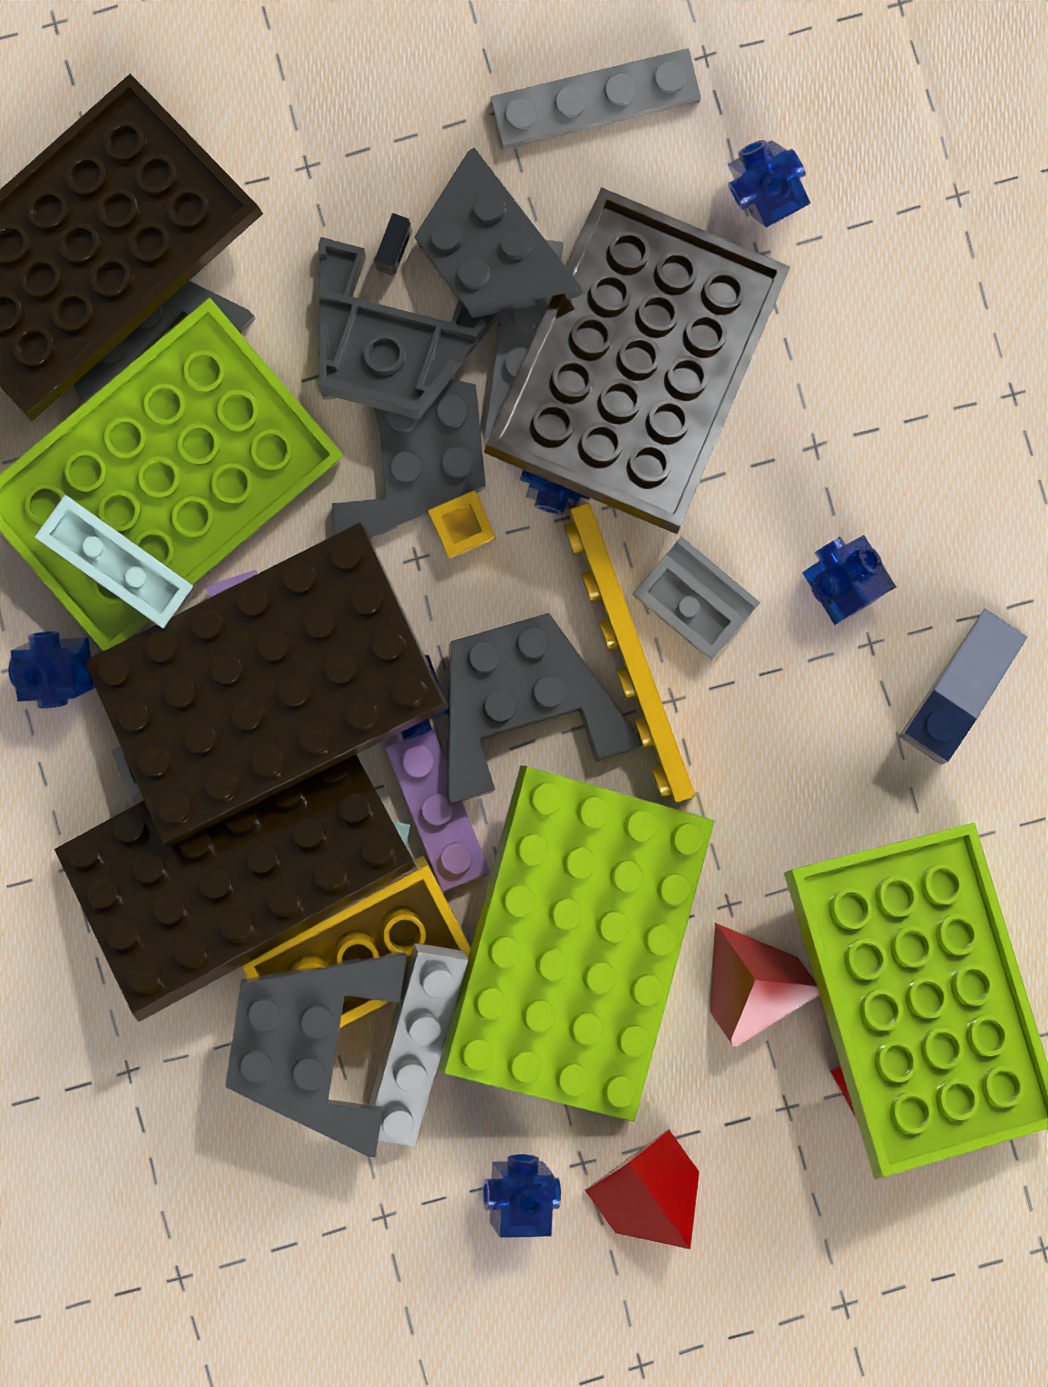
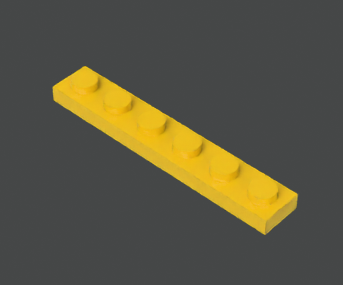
(621, 634)

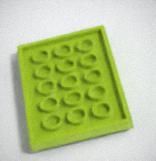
(174, 457)
(576, 944)
(923, 998)

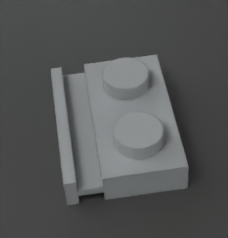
(696, 598)

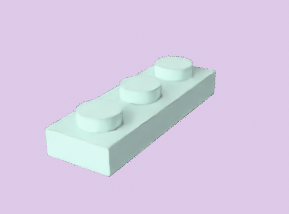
(114, 561)

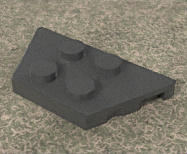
(489, 245)

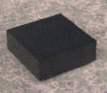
(393, 244)

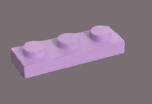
(442, 827)

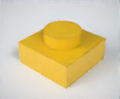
(462, 524)

